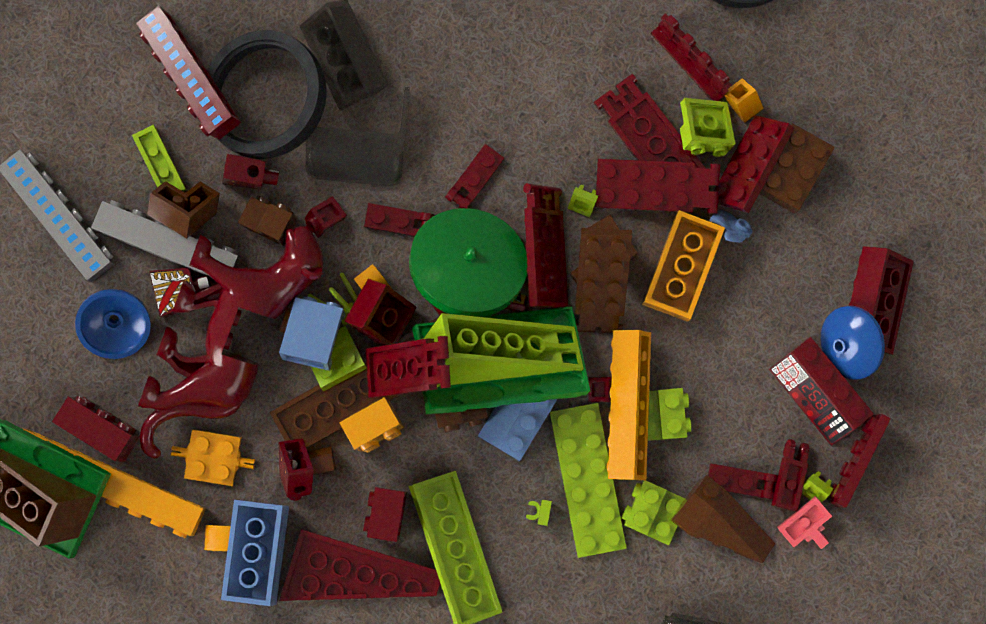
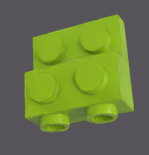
(706, 127)
(667, 414)
(652, 511)

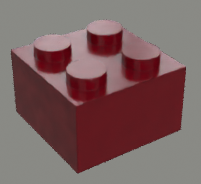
(380, 313)
(385, 514)

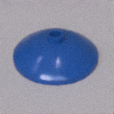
(110, 337)
(861, 342)

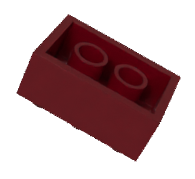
(96, 428)

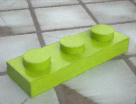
(157, 158)

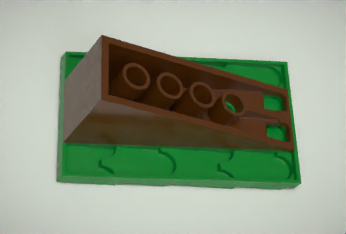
(46, 490)

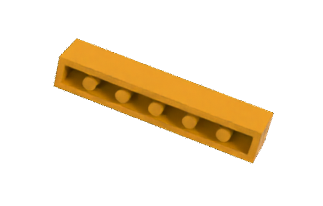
(629, 405)

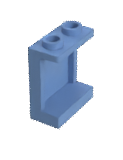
(311, 333)

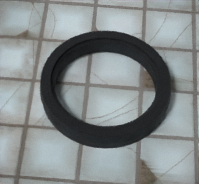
(314, 103)

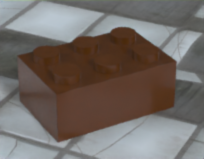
(796, 169)

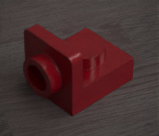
(324, 216)

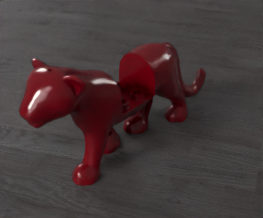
(222, 379)

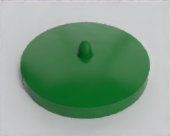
(468, 262)

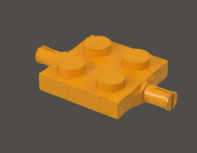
(212, 457)

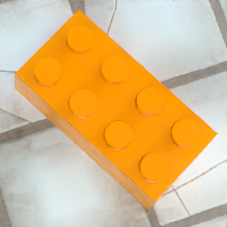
(683, 266)
(372, 425)

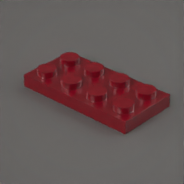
(752, 163)
(862, 454)

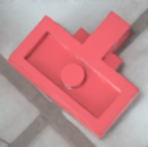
(806, 524)

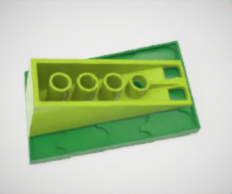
(507, 359)

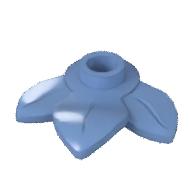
(736, 229)

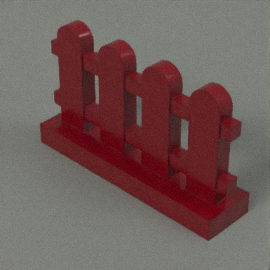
(694, 62)

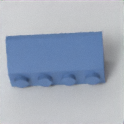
(515, 426)
(255, 553)

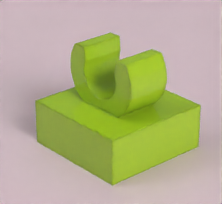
(582, 201)
(816, 487)
(542, 512)

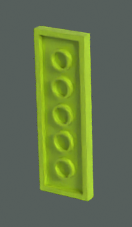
(585, 479)
(455, 549)

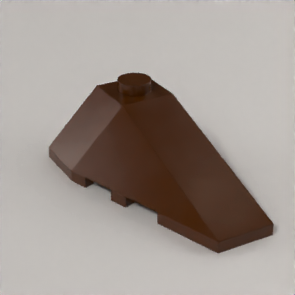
(717, 517)

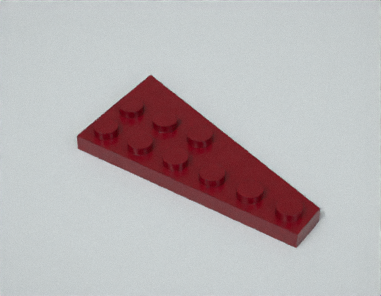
(339, 570)

